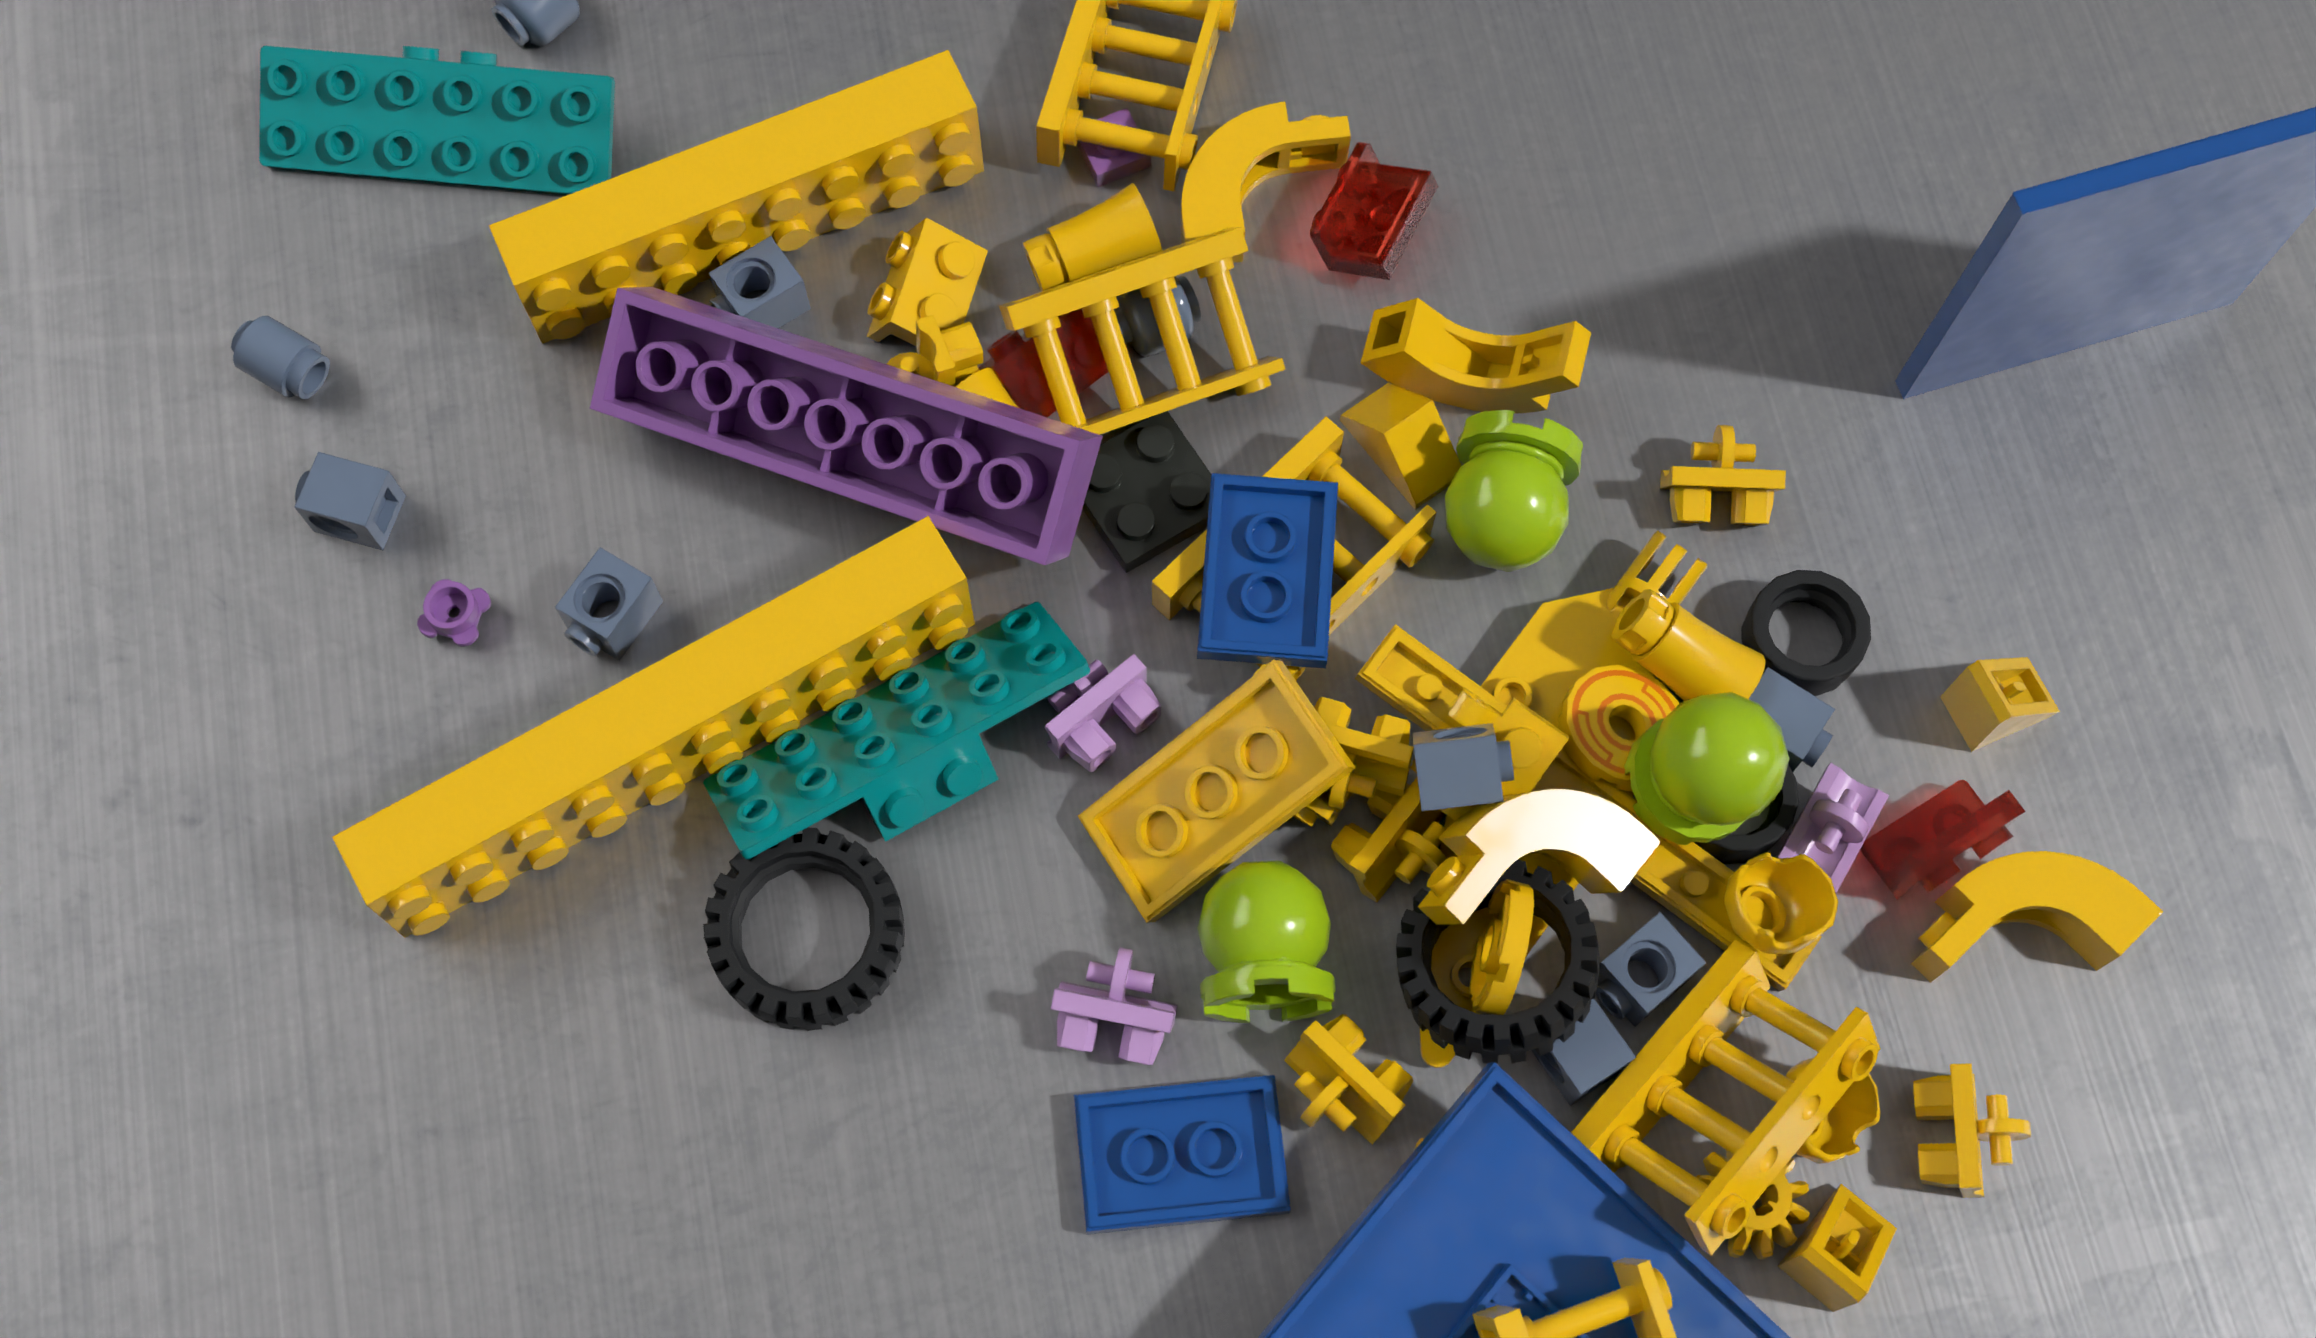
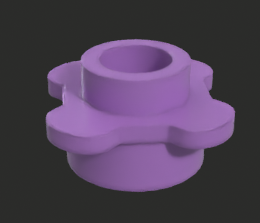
(448, 595)

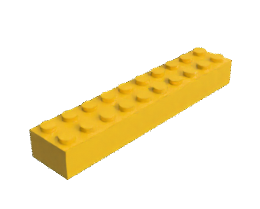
(657, 731)

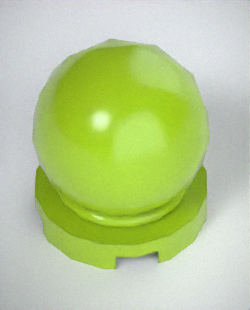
(1511, 492)
(1707, 768)
(1265, 936)

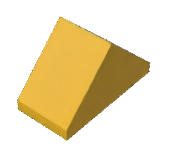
(1405, 441)
(1997, 700)
(1839, 1250)

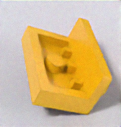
(928, 275)

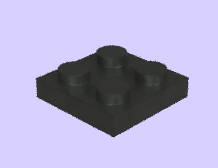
(1147, 491)

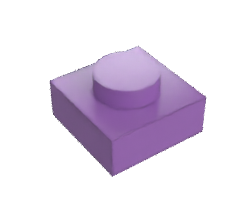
(1109, 163)

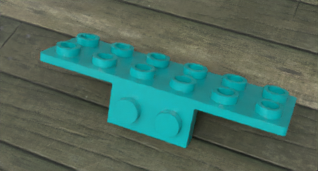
(435, 119)
(902, 744)

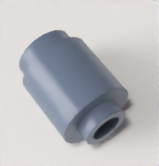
(279, 357)

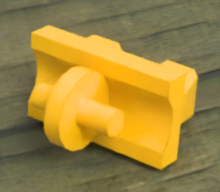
(942, 355)
(1750, 488)
(1379, 758)
(1397, 848)
(1342, 1084)
(1960, 1162)

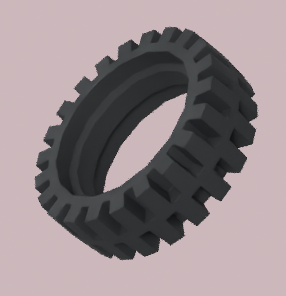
(839, 998)
(1516, 1032)

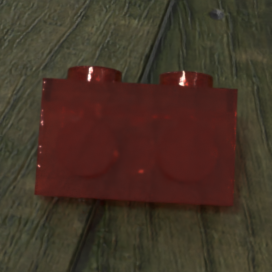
(1371, 214)
(1021, 371)
(1937, 834)

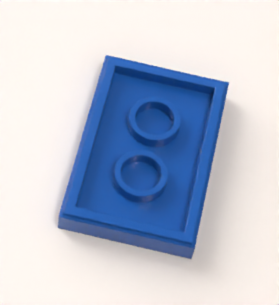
(1268, 570)
(1181, 1154)

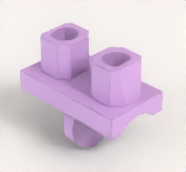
(1119, 693)
(1834, 823)
(1084, 1006)

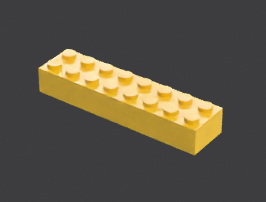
(776, 178)

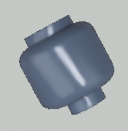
(535, 20)
(1138, 320)

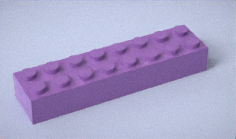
(846, 423)

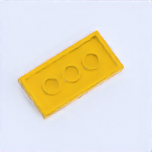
(1215, 791)

